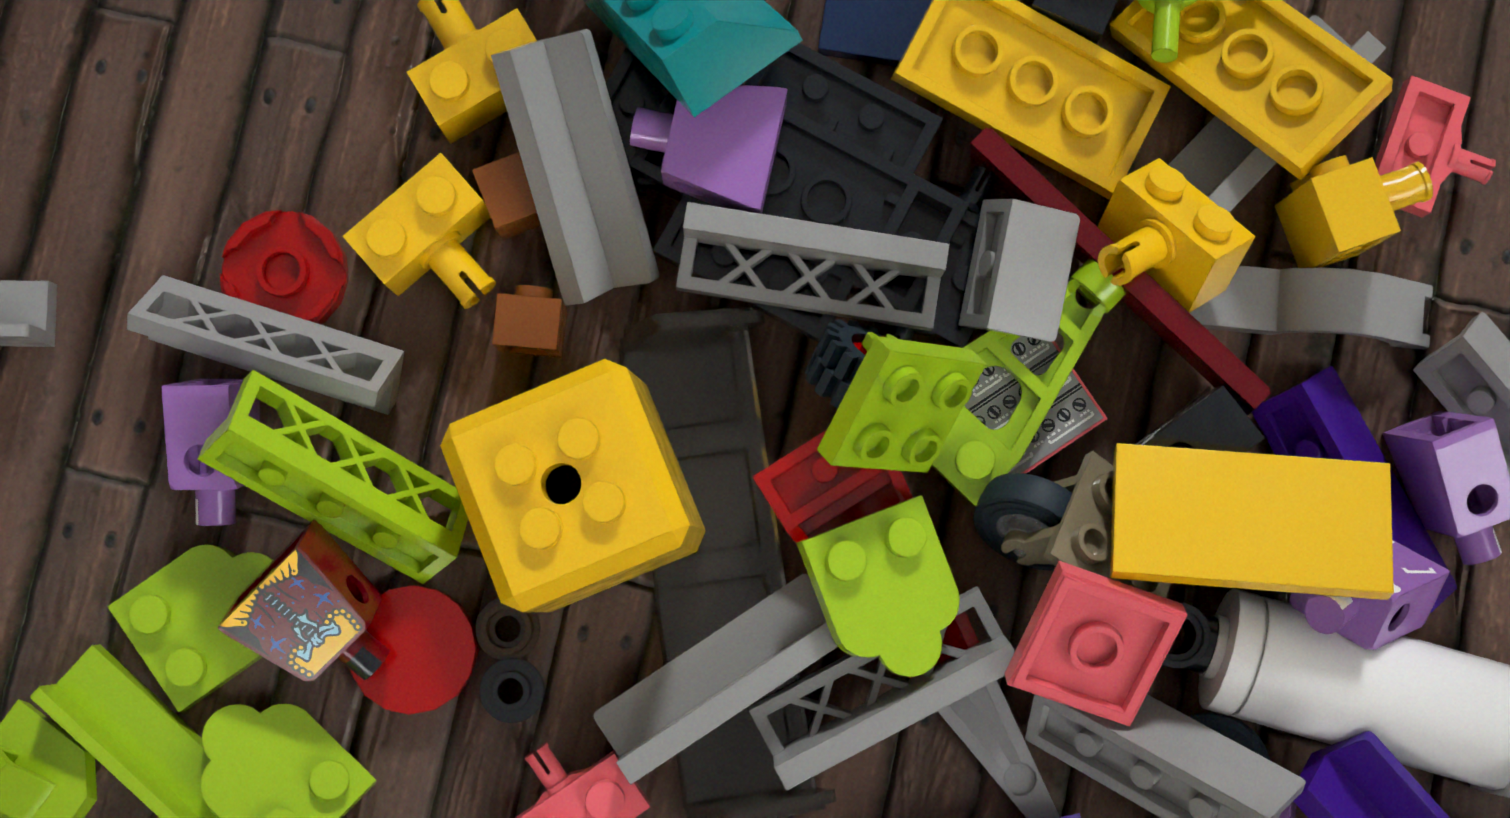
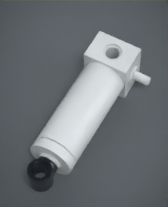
(1418, 697)

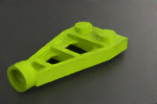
(978, 454)

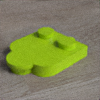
(885, 586)
(177, 619)
(277, 766)

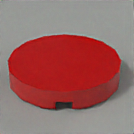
(286, 265)
(429, 648)

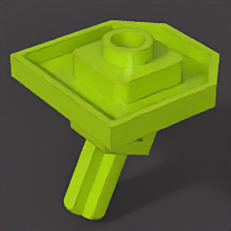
(43, 768)

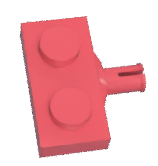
(1428, 130)
(583, 793)

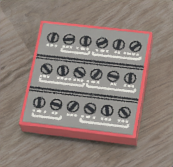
(1067, 420)

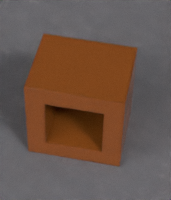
(507, 196)
(530, 322)

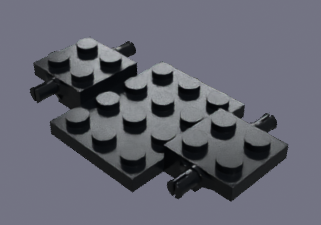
(839, 162)

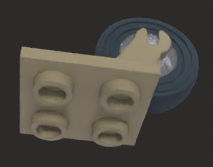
(1054, 521)

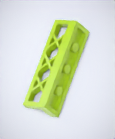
(339, 493)

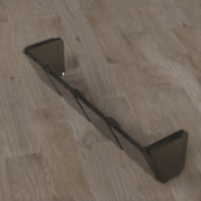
(711, 411)

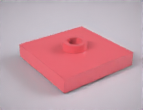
(1095, 643)

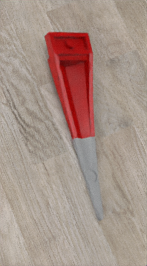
(817, 497)

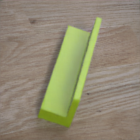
(130, 733)

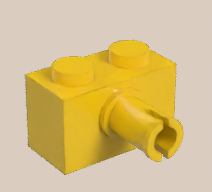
(461, 79)
(1347, 208)
(423, 231)
(1172, 235)

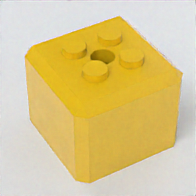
(631, 498)

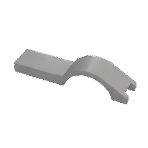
(1321, 302)

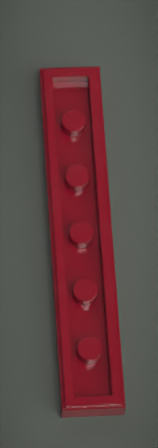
(1143, 293)

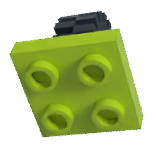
(889, 396)

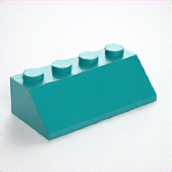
(699, 45)

